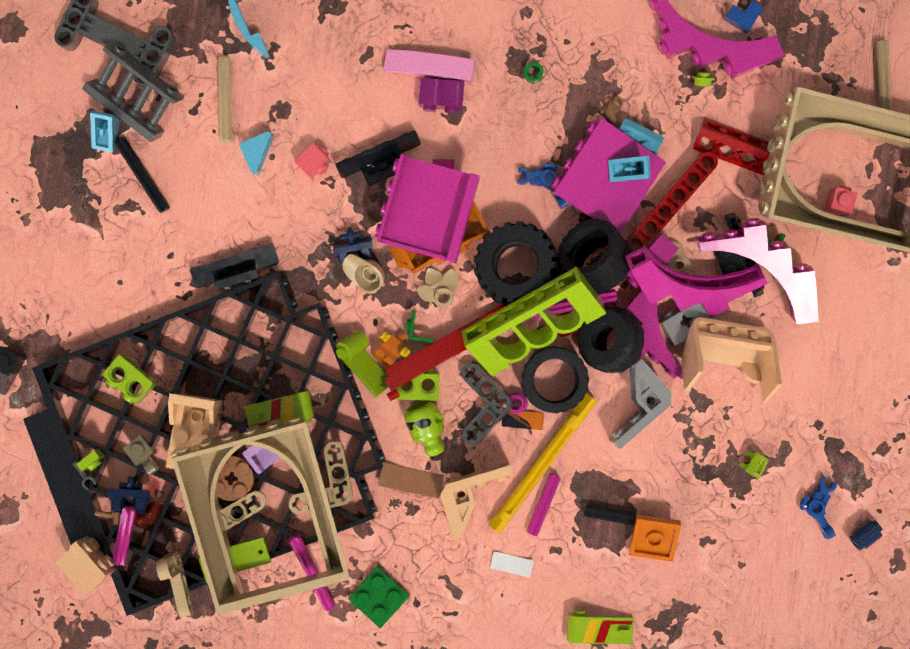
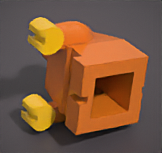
(391, 349)

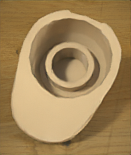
(364, 273)

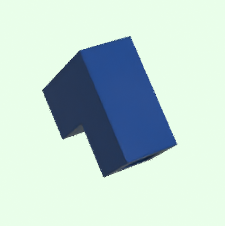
(744, 20)

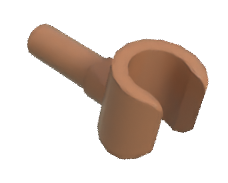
(115, 515)

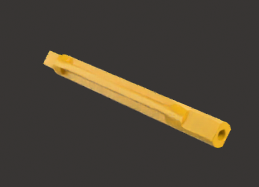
(542, 463)

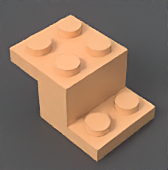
(86, 565)

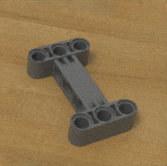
(108, 34)

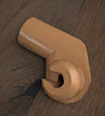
(612, 111)

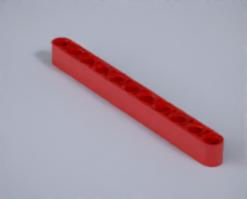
(670, 203)

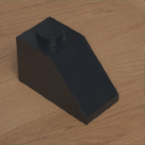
(10, 365)

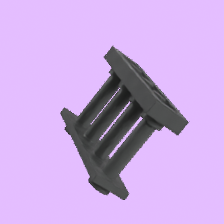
(116, 102)

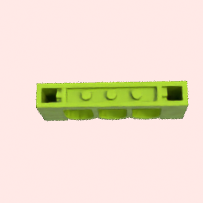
(497, 357)

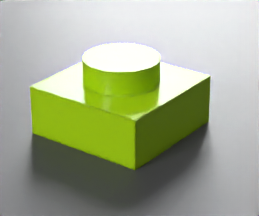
(91, 461)

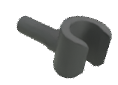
(85, 476)

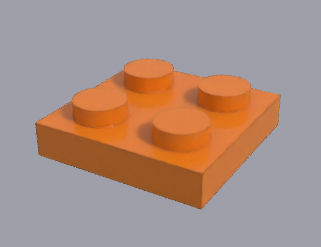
(654, 537)

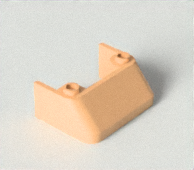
(734, 345)

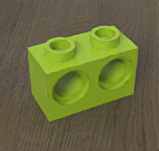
(132, 374)
(417, 391)

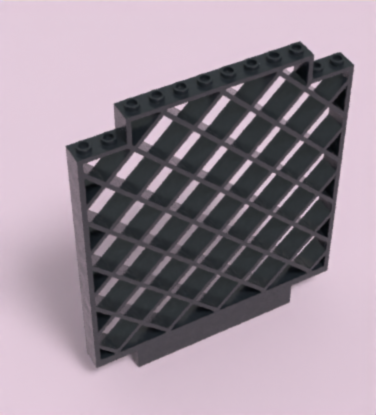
(58, 450)

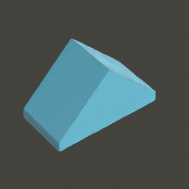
(104, 130)
(256, 150)
(629, 169)

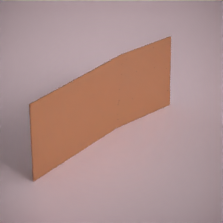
(410, 480)

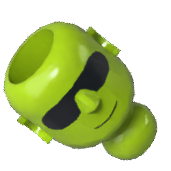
(426, 426)

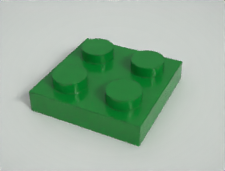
(379, 597)

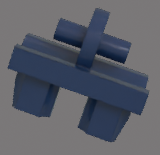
(344, 248)
(129, 493)

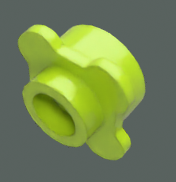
(703, 79)

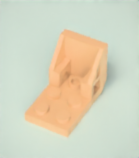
(192, 421)
(460, 508)

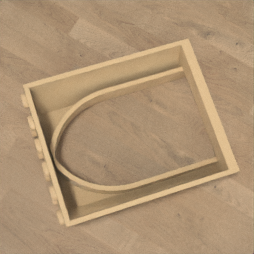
(815, 111)
(198, 477)

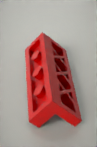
(737, 140)

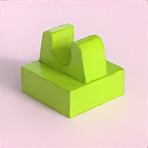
(757, 464)

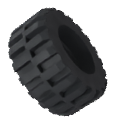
(503, 239)

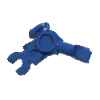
(542, 179)
(816, 506)

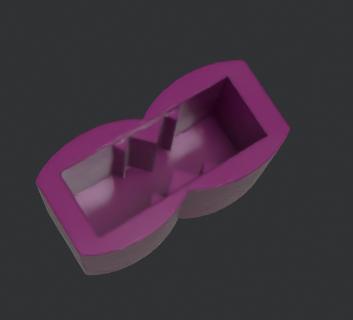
(441, 95)

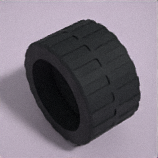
(585, 239)
(581, 380)

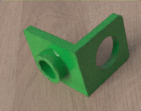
(410, 328)

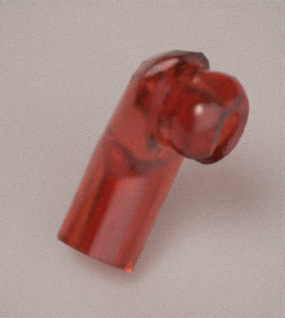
(149, 517)

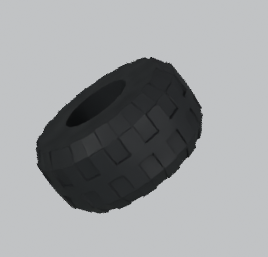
(627, 344)

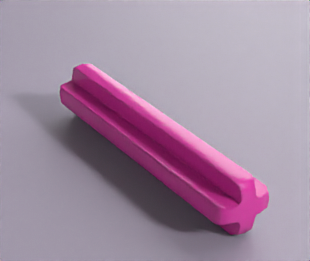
(543, 504)
(124, 535)

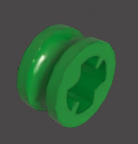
(539, 75)

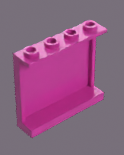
(587, 179)
(427, 208)

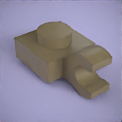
(139, 452)

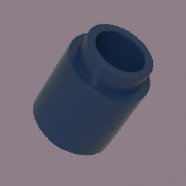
(866, 534)

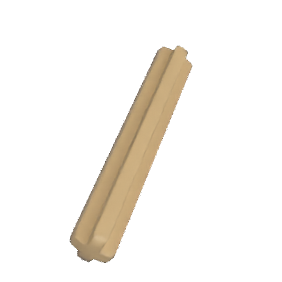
(883, 74)
(224, 94)

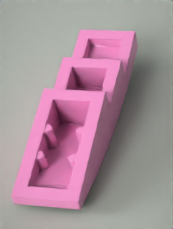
(429, 65)

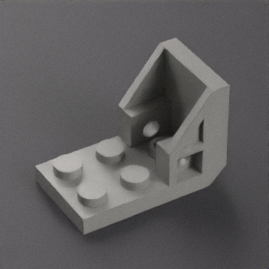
(643, 384)

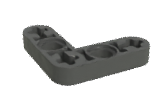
(491, 407)

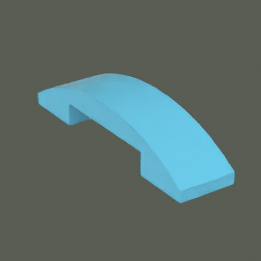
(254, 40)

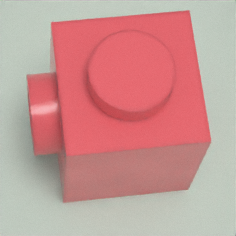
(313, 160)
(841, 200)

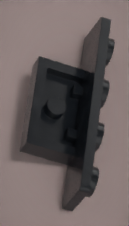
(378, 161)
(734, 262)
(235, 268)

